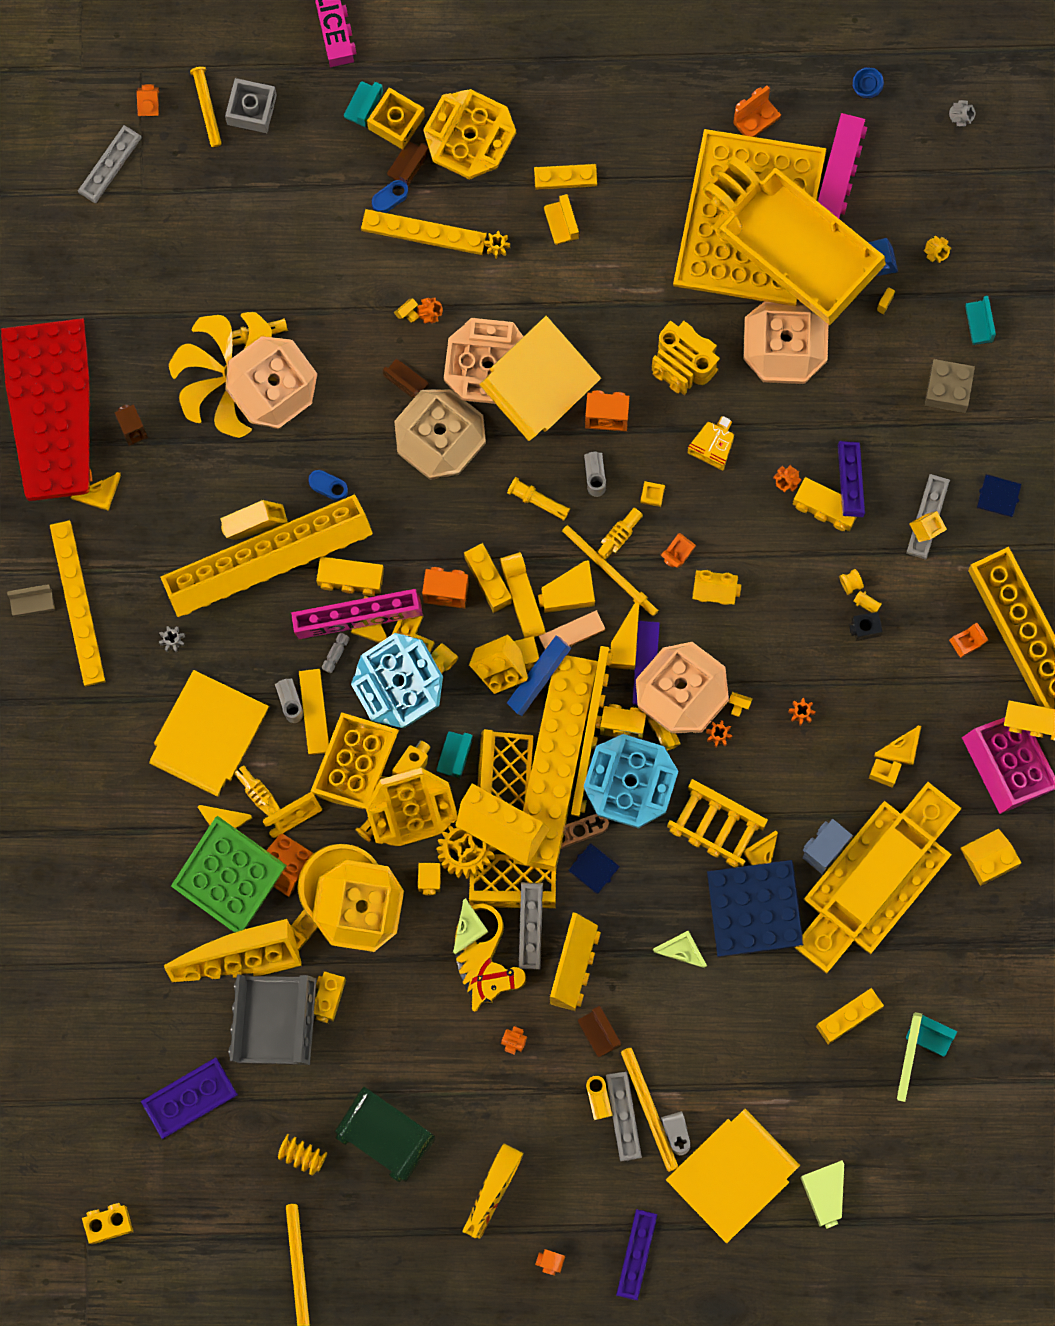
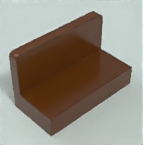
(408, 162)
(405, 378)
(599, 1032)

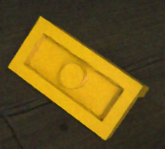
(561, 221)

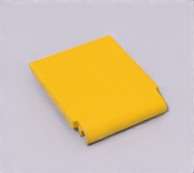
(539, 379)
(207, 733)
(733, 1174)

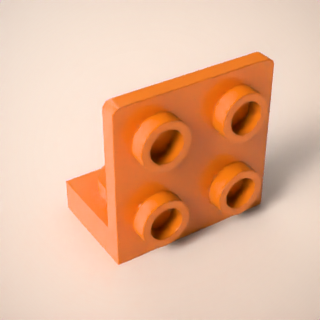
(756, 113)
(294, 857)

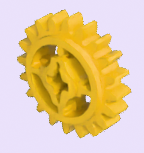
(463, 864)

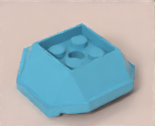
(379, 686)
(633, 758)

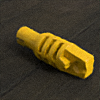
(619, 534)
(257, 792)

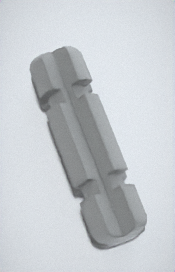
(335, 653)

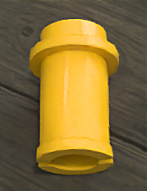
(867, 602)

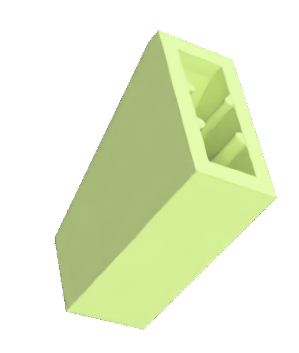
(825, 1193)

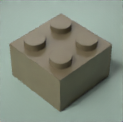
(949, 386)

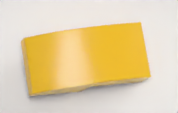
(303, 929)

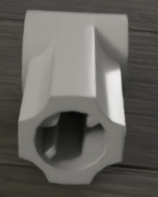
(595, 472)
(289, 699)

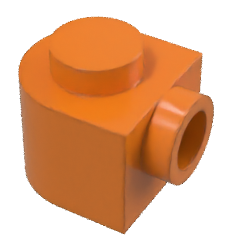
(550, 1261)

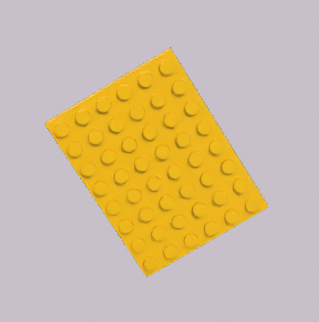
(705, 257)

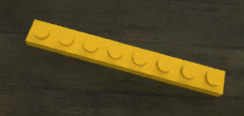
(77, 603)
(593, 722)

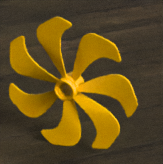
(192, 356)

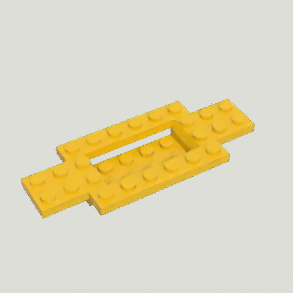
(871, 872)

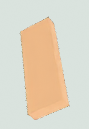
(576, 630)

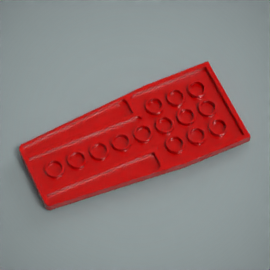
(49, 406)

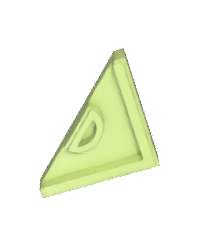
(469, 928)
(682, 949)

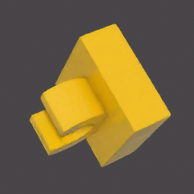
(407, 310)
(739, 702)

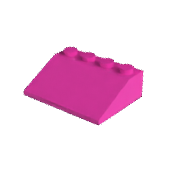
(1009, 764)

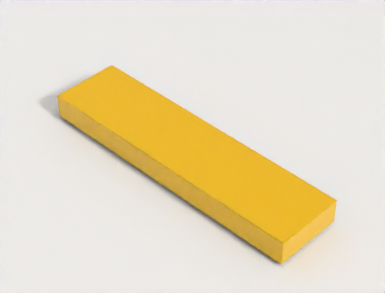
(314, 711)

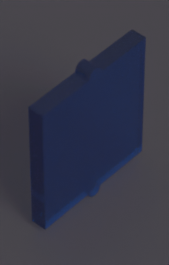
(999, 495)
(594, 868)

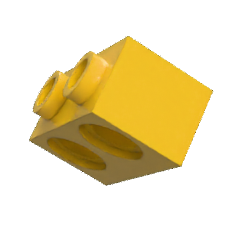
(108, 1229)

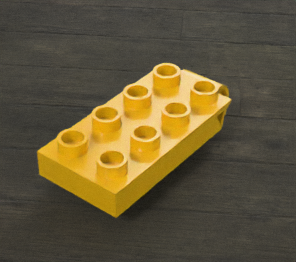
(792, 238)

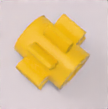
(937, 249)
(496, 250)

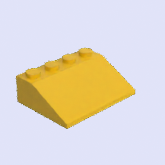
(354, 761)
(574, 962)

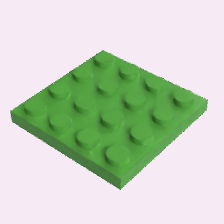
(228, 875)

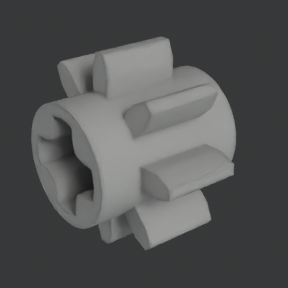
(962, 113)
(170, 632)

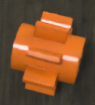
(429, 310)
(787, 478)
(802, 705)
(717, 740)
(514, 1040)

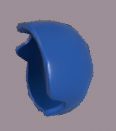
(868, 82)

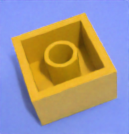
(395, 118)

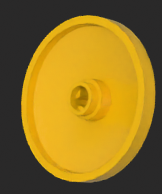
(322, 862)

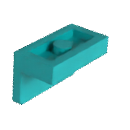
(363, 103)
(980, 321)
(454, 754)
(934, 1036)

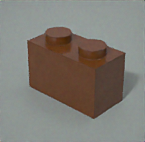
(131, 424)

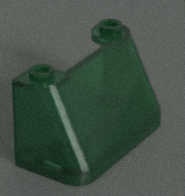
(384, 1134)

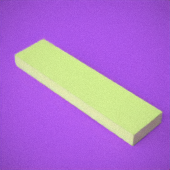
(909, 1056)

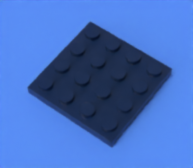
(755, 908)

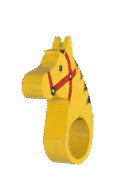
(479, 974)
(493, 1190)

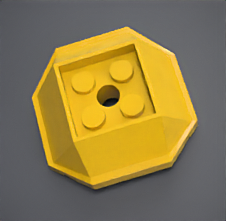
(464, 114)
(410, 807)
(337, 899)

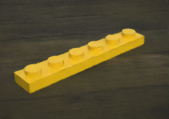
(423, 232)

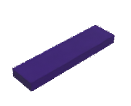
(851, 479)
(646, 649)
(636, 1255)

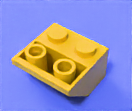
(499, 664)

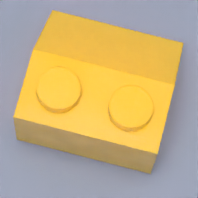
(622, 721)
(990, 856)

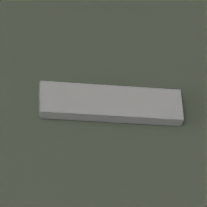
(109, 164)
(931, 502)
(530, 925)
(623, 1116)

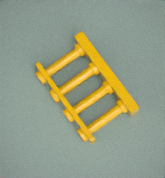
(717, 802)

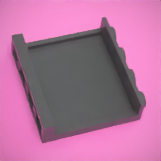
(272, 1020)

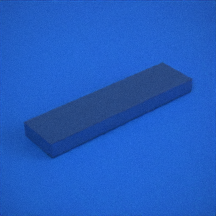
(539, 675)

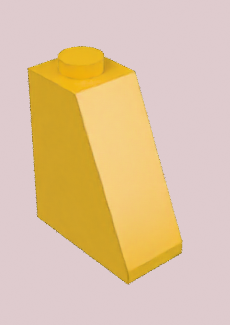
(253, 520)
(569, 590)

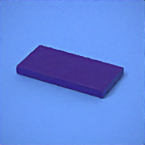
(189, 1098)

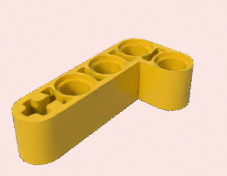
(522, 595)

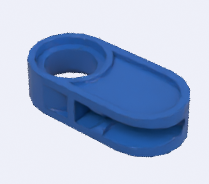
(386, 199)
(324, 482)

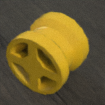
(851, 581)

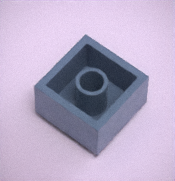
(827, 846)

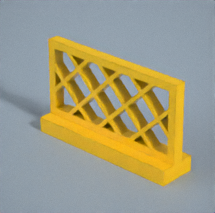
(487, 758)
(509, 898)

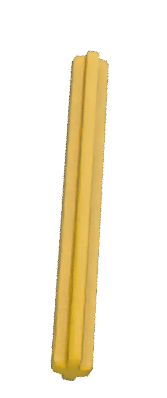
(649, 1109)
(297, 1265)

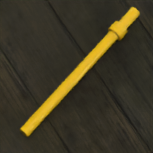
(638, 597)

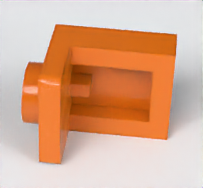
(148, 100)
(678, 551)
(969, 640)

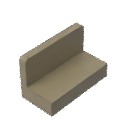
(31, 600)

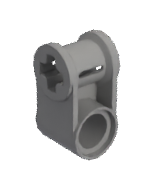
(676, 1129)

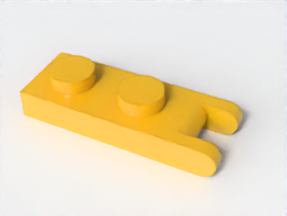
(293, 814)

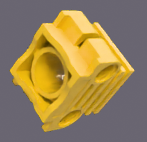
(683, 357)

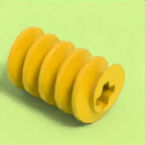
(301, 1155)

